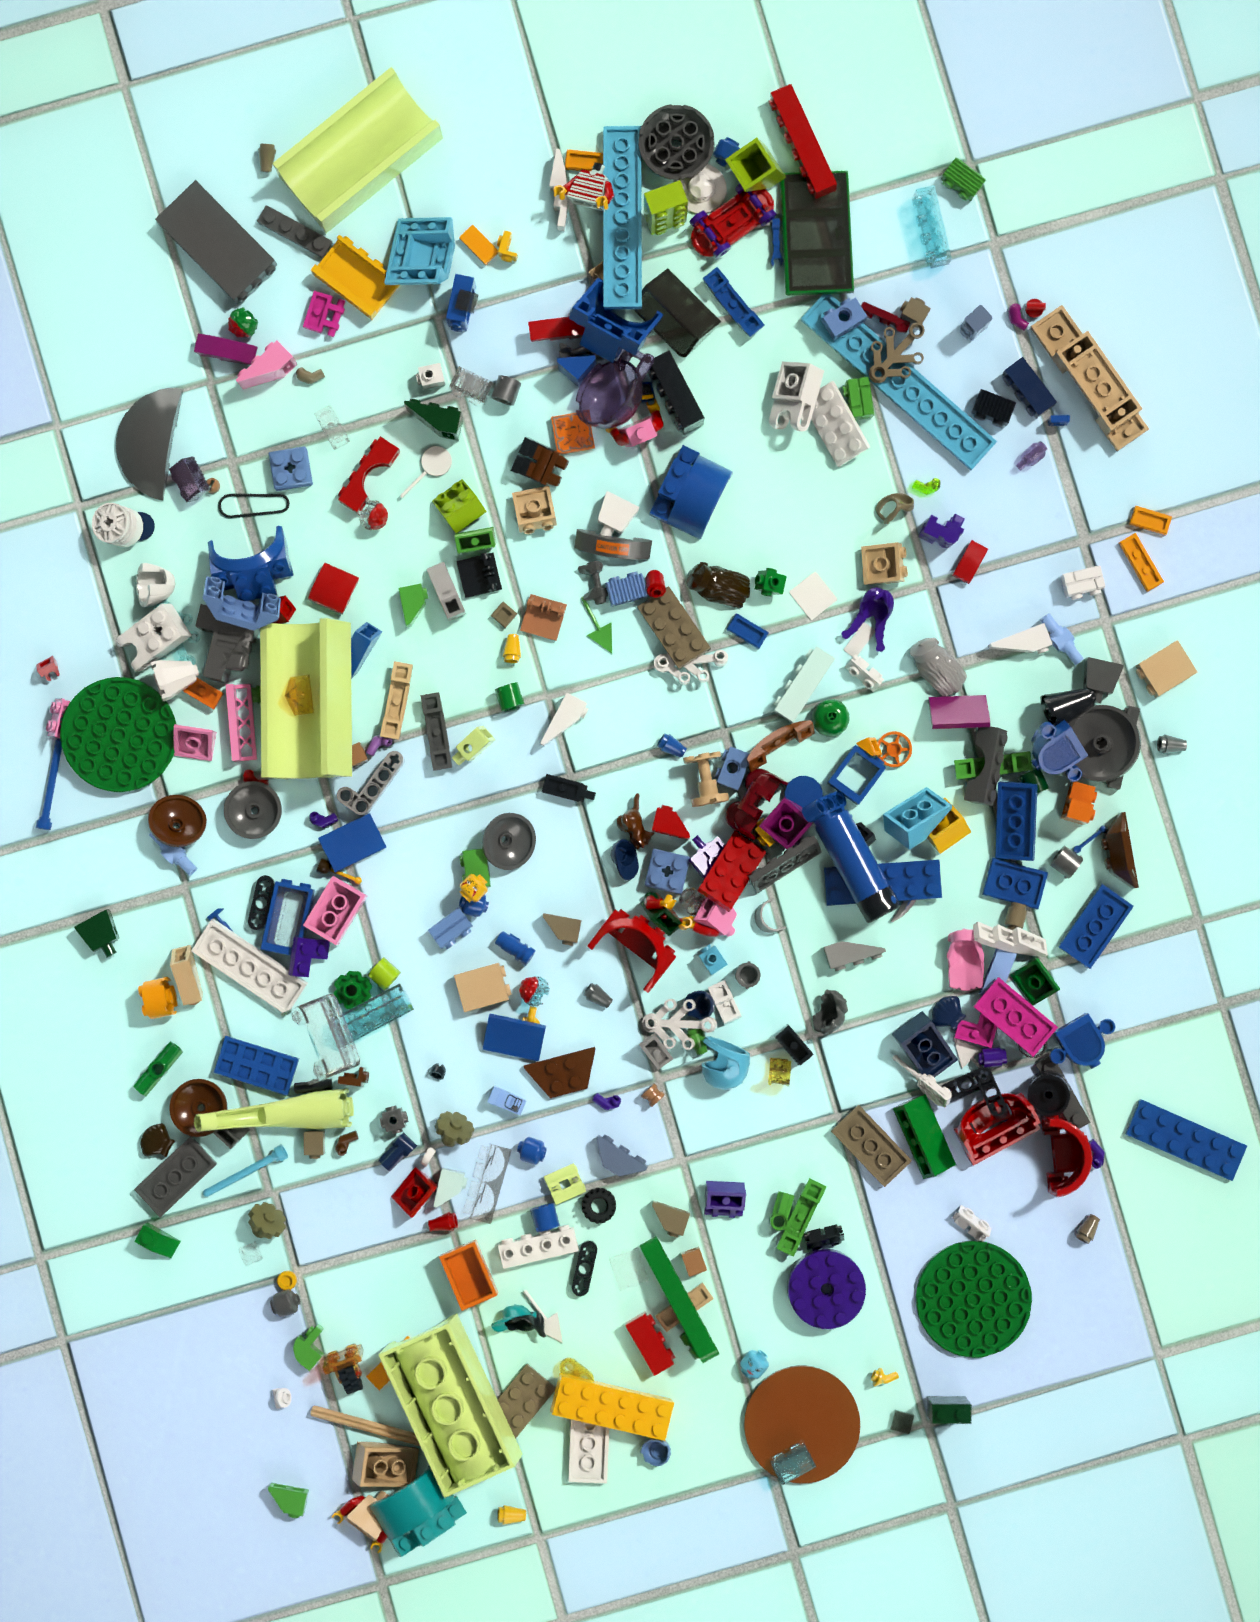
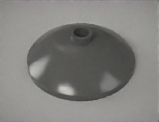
(239, 810)
(518, 843)

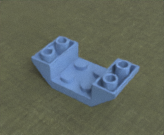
(239, 612)

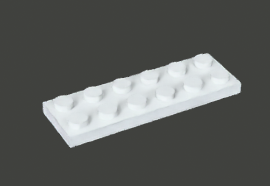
(249, 966)

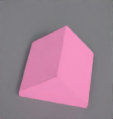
(194, 742)

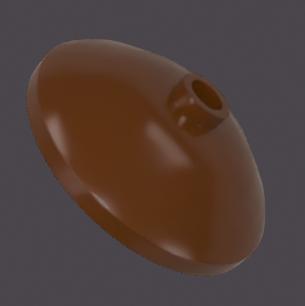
(180, 812)
(187, 1099)

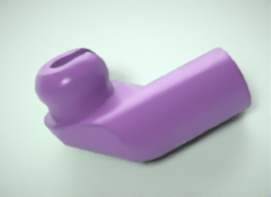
(376, 742)

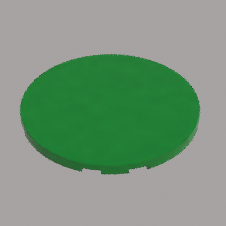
(118, 734)
(973, 1299)

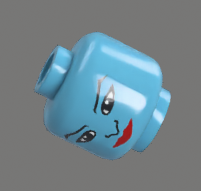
(754, 1364)

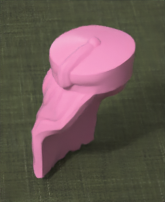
(965, 961)

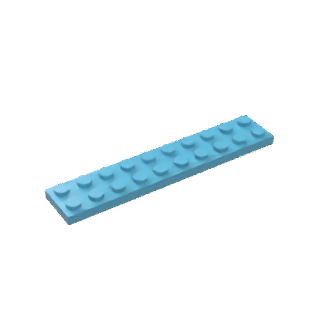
(622, 219)

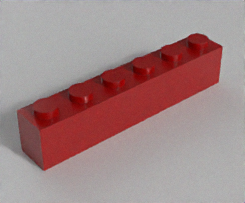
(803, 141)

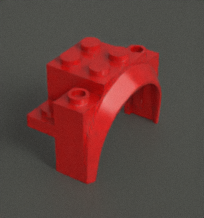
(639, 939)

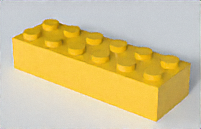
(612, 1406)

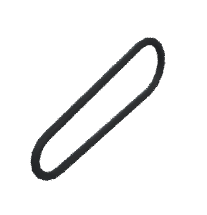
(253, 495)

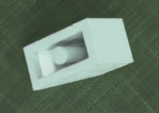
(449, 1185)

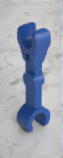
(776, 242)

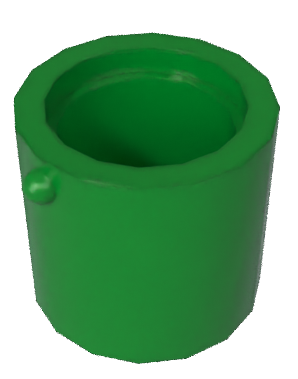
(509, 697)

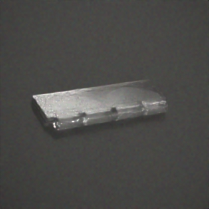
(490, 1177)

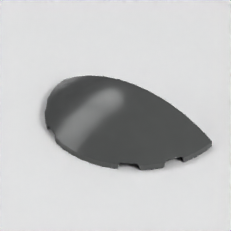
(147, 439)

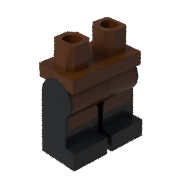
(543, 468)

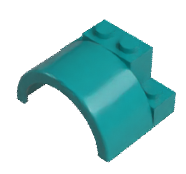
(417, 1509)

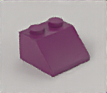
(786, 823)

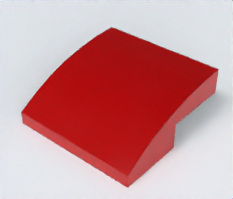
(333, 588)

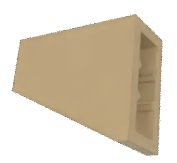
(186, 975)

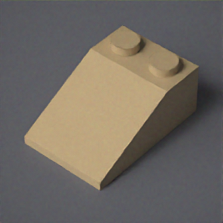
(384, 1464)

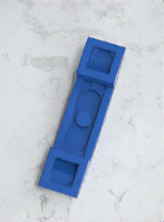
(732, 302)

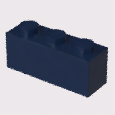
(1028, 388)

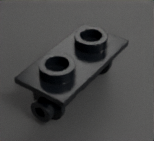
(817, 1240)

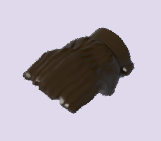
(719, 584)

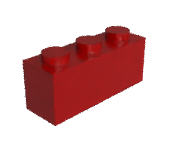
(650, 1343)

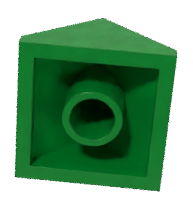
(1035, 981)

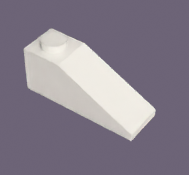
(1027, 641)
(567, 715)

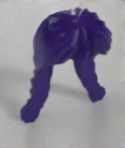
(874, 603)

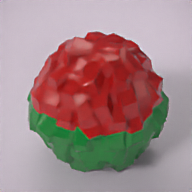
(242, 323)

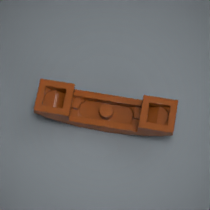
(776, 739)

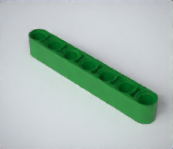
(679, 1300)

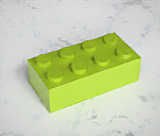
(665, 208)

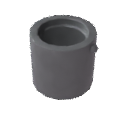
(506, 390)
(1066, 862)
(747, 974)

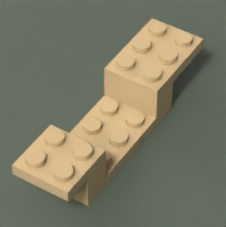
(1093, 375)

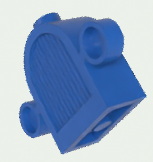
(1058, 750)
(1081, 1041)

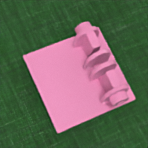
(56, 708)

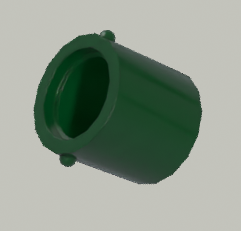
(1035, 777)

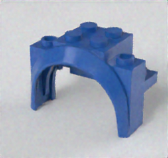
(255, 573)

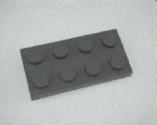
(785, 864)
(175, 1176)

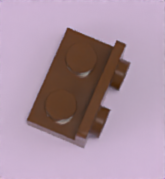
(351, 1079)

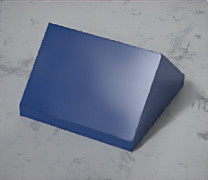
(576, 367)

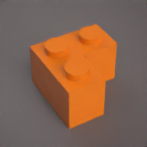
(1078, 803)

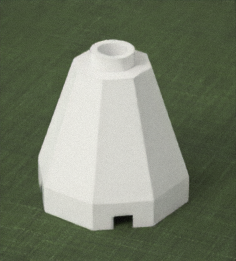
(173, 676)

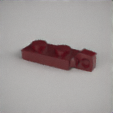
(886, 318)

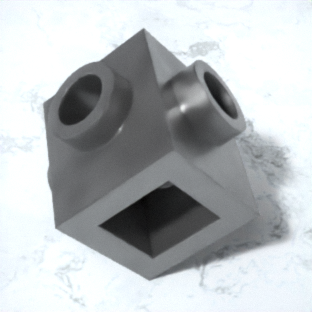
(399, 1114)

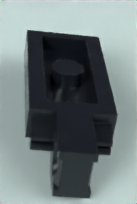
(566, 789)

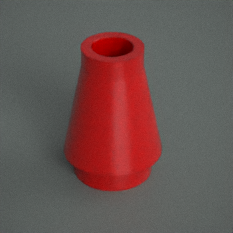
(445, 1222)

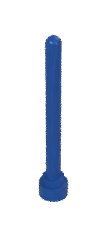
(44, 821)

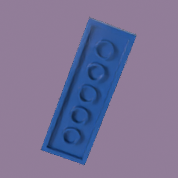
(907, 879)
(1186, 1139)

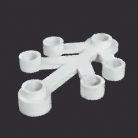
(669, 666)
(675, 1023)

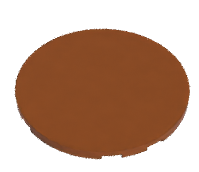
(807, 1408)

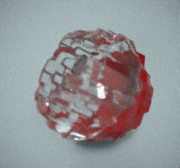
(374, 516)

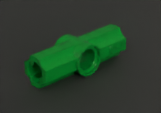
(150, 1077)

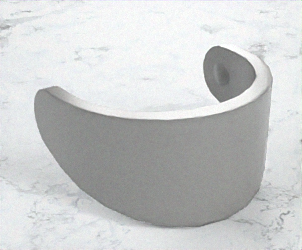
(759, 919)

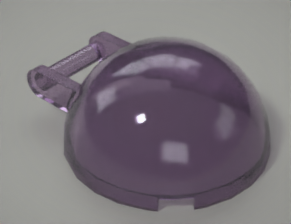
(613, 391)

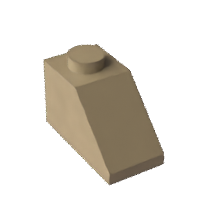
(564, 928)
(672, 1218)

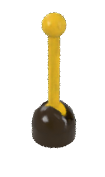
(325, 867)

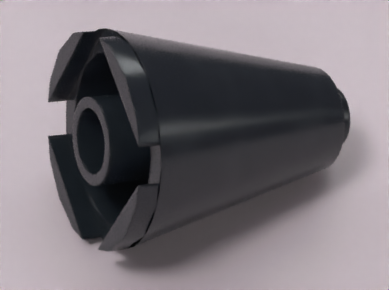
(1067, 704)

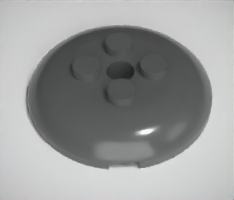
(679, 124)

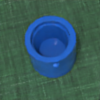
(545, 1217)

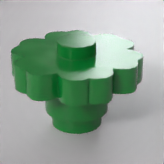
(352, 989)

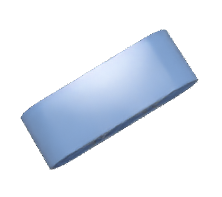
(999, 967)

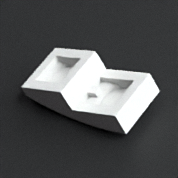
(724, 1002)

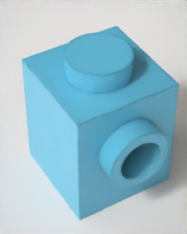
(712, 959)

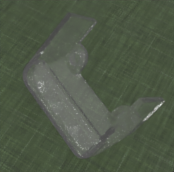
(328, 1035)

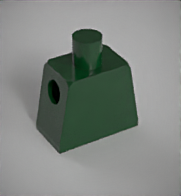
(99, 932)

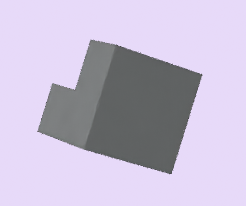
(231, 1137)

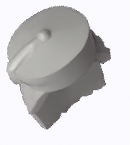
(938, 666)

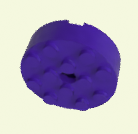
(840, 1303)

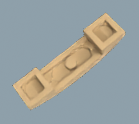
(397, 700)

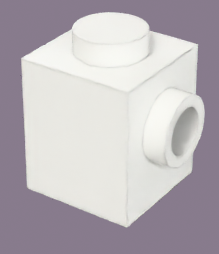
(430, 376)

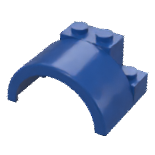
(605, 330)
(692, 490)

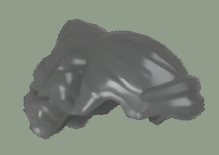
(831, 1013)

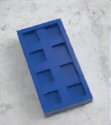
(256, 1065)

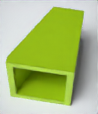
(755, 166)

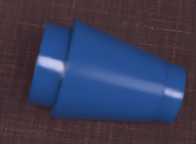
(670, 745)

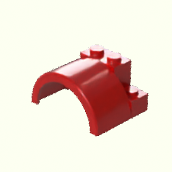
(1069, 1153)

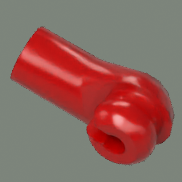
(249, 776)

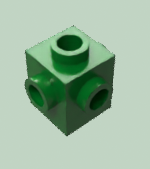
(770, 582)

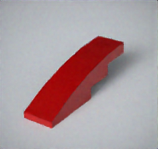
(555, 329)

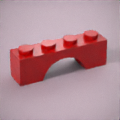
(381, 455)

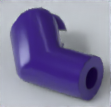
(607, 1103)

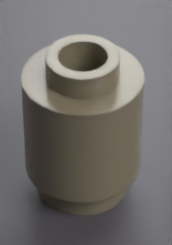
(1016, 916)

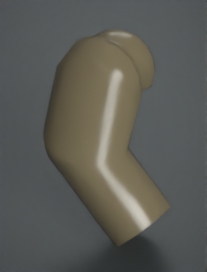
(308, 377)

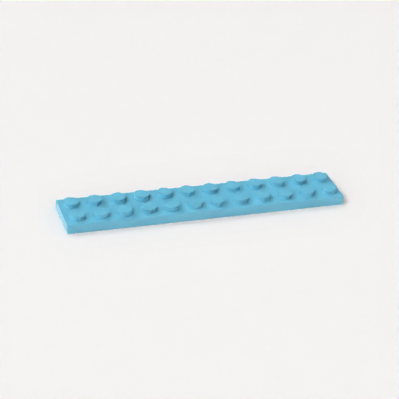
(913, 395)

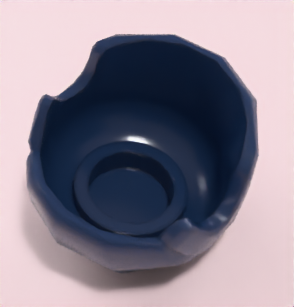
(704, 1004)

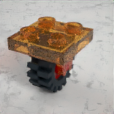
(346, 1367)

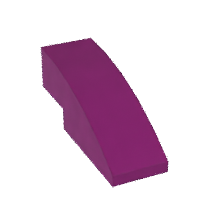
(225, 349)

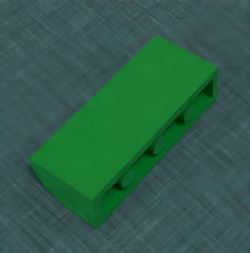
(924, 1136)

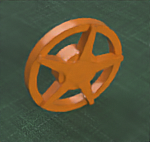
(894, 749)

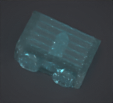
(793, 1463)

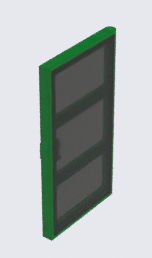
(816, 238)

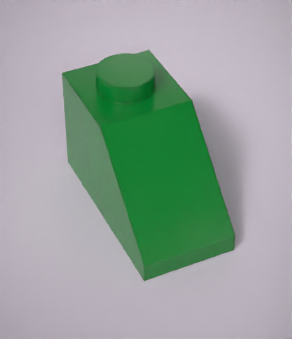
(157, 1240)

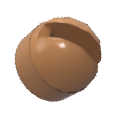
(215, 487)

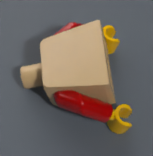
(362, 1518)

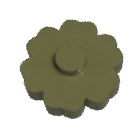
(454, 1128)
(266, 1221)

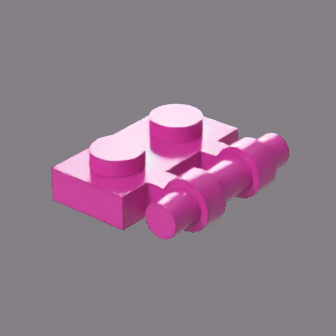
(318, 313)

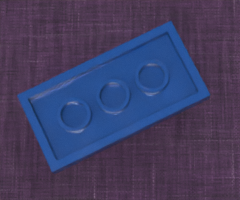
(1016, 821)
(1095, 926)

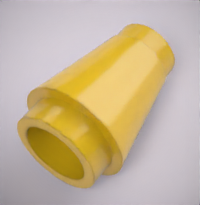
(512, 649)
(510, 1515)

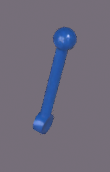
(1077, 849)

